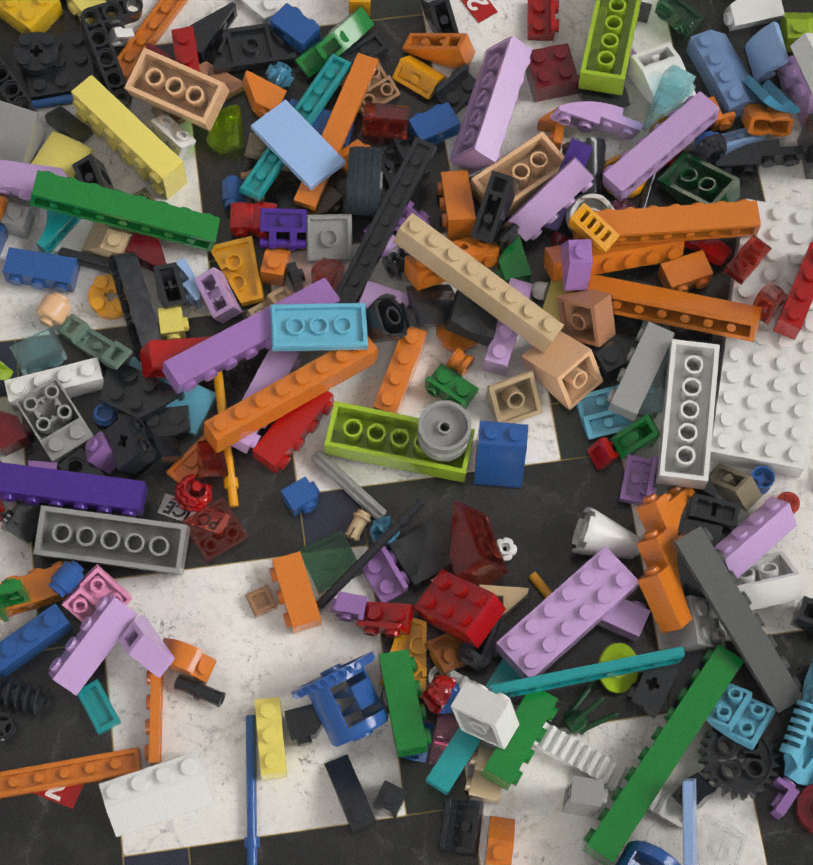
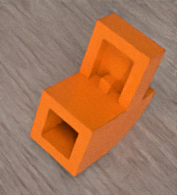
(190, 660)

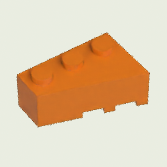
(456, 204)

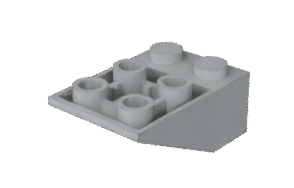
(54, 420)

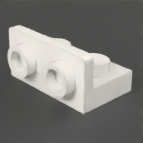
(171, 134)

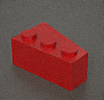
(158, 351)

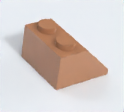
(587, 316)

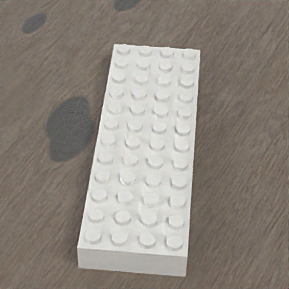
(767, 383)

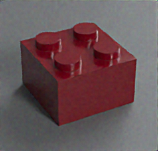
(552, 73)

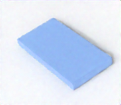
(298, 145)

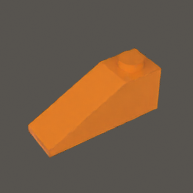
(444, 49)

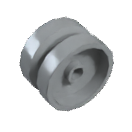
(444, 430)

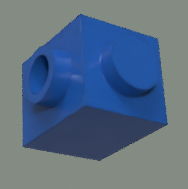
(301, 496)

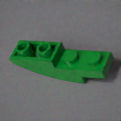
(334, 42)

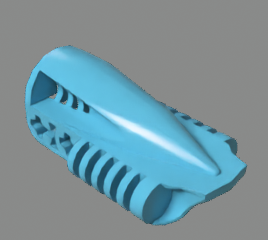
(799, 744)

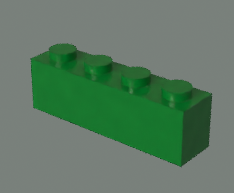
(403, 703)
(531, 714)

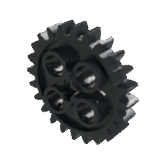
(742, 781)

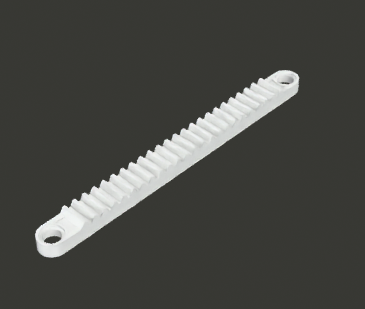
(589, 761)

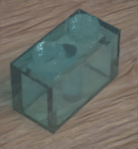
(39, 352)

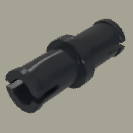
(199, 690)

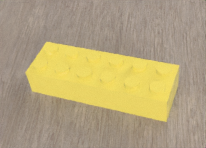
(129, 137)

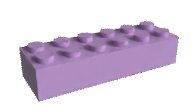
(491, 105)
(567, 615)

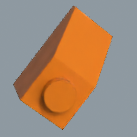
(262, 94)
(274, 266)
(500, 841)

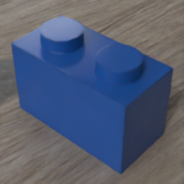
(295, 28)
(435, 125)

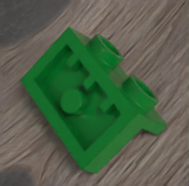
(450, 386)

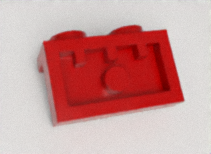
(541, 19)
(387, 619)

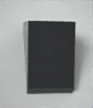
(169, 286)

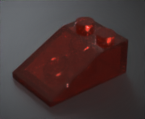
(474, 546)

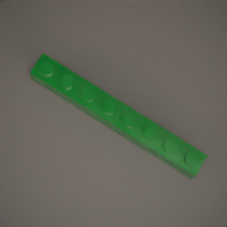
(124, 210)

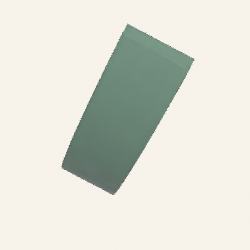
(93, 343)

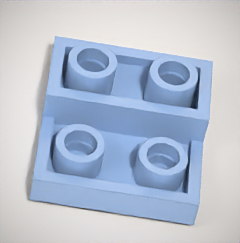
(766, 52)

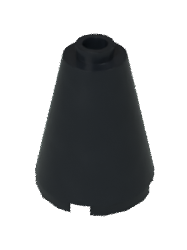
(595, 163)
(387, 319)

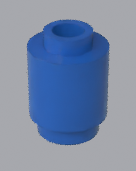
(231, 191)
(66, 578)

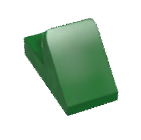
(636, 436)

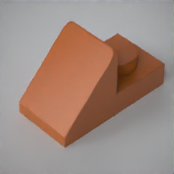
(556, 130)

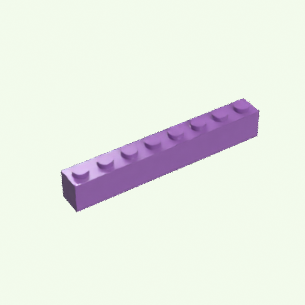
(236, 342)

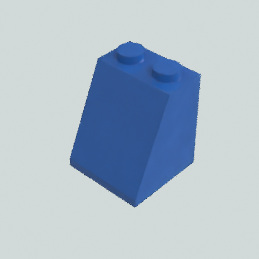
(500, 454)

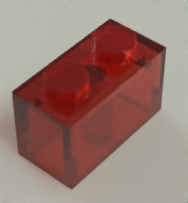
(385, 120)

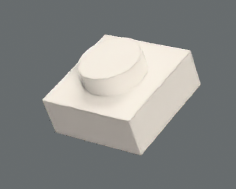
(120, 36)

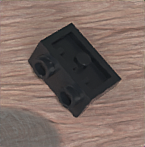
(455, 89)
(22, 520)

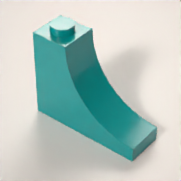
(56, 229)

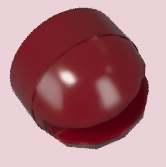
(558, 238)

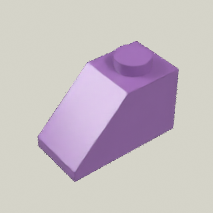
(576, 264)

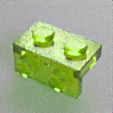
(227, 130)

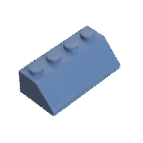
(721, 71)

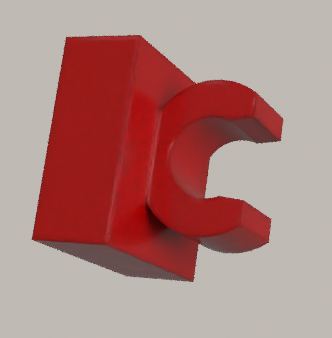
(602, 453)

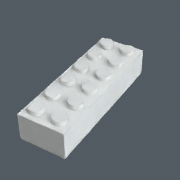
(688, 414)

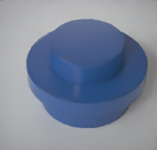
(104, 416)

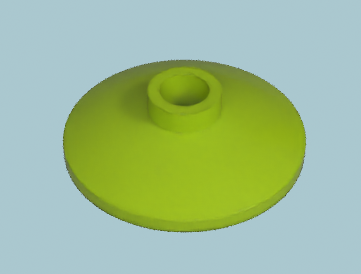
(623, 682)

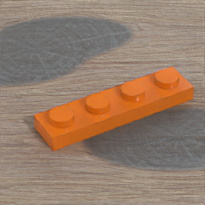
(153, 726)

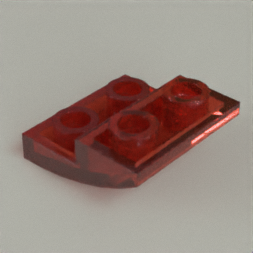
(215, 529)

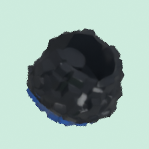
(709, 146)

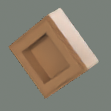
(261, 601)

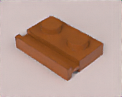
(444, 653)

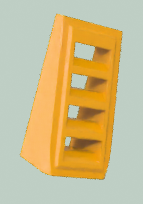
(592, 217)

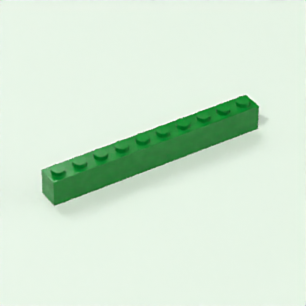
(662, 757)

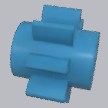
(279, 74)
(380, 527)

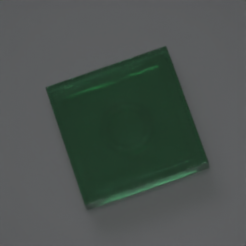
(328, 560)

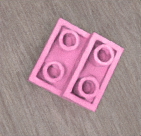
(93, 586)

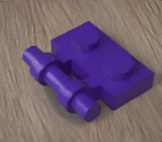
(282, 220)

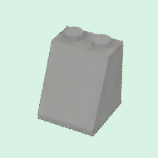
(19, 133)

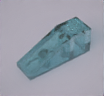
(673, 88)

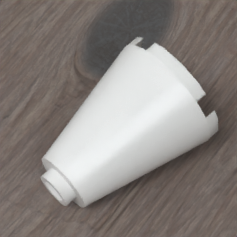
(600, 531)

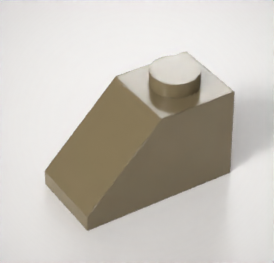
(735, 486)

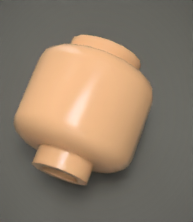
(53, 309)

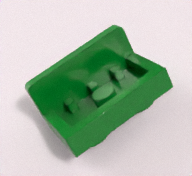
(12, 593)

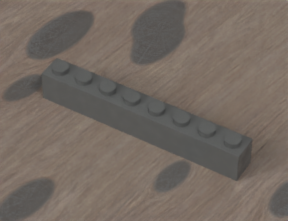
(737, 618)

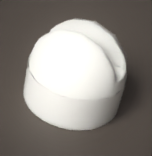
(540, 290)

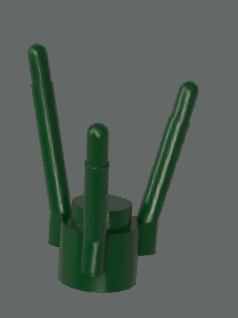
(576, 721)

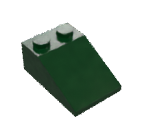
(696, 181)

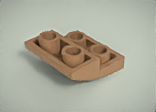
(380, 90)

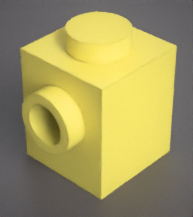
(172, 323)

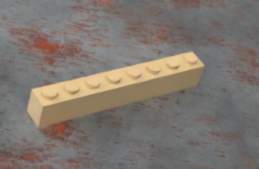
(477, 282)

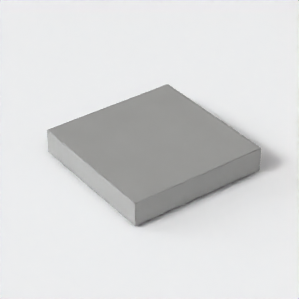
(329, 237)

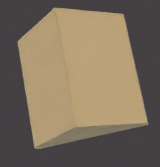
(514, 398)

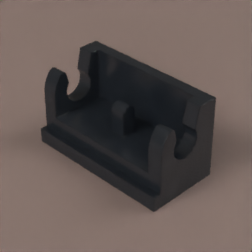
(481, 657)

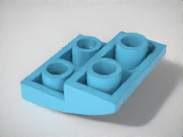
(741, 716)

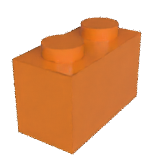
(686, 272)

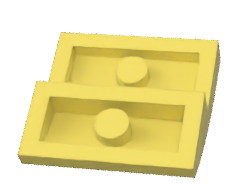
(62, 153)

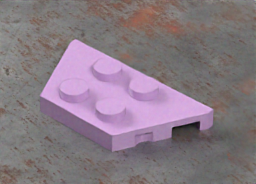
(796, 88)

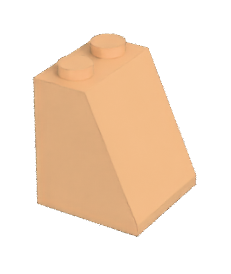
(564, 369)

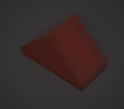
(209, 462)

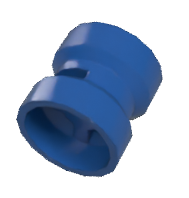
(763, 476)

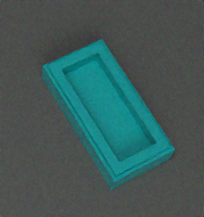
(98, 707)

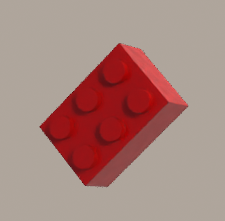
(460, 608)

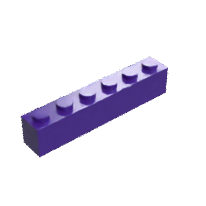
(72, 489)

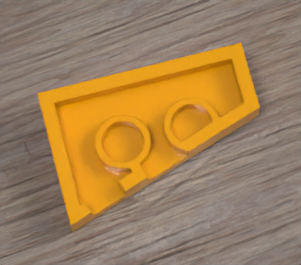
(241, 269)
(416, 647)

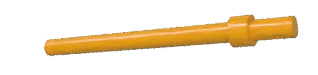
(230, 481)

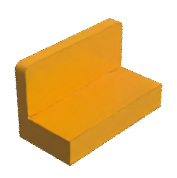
(417, 76)

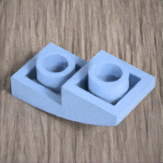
(190, 287)

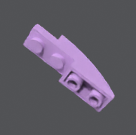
(591, 115)

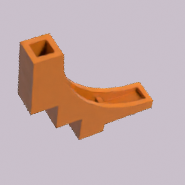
(661, 578)

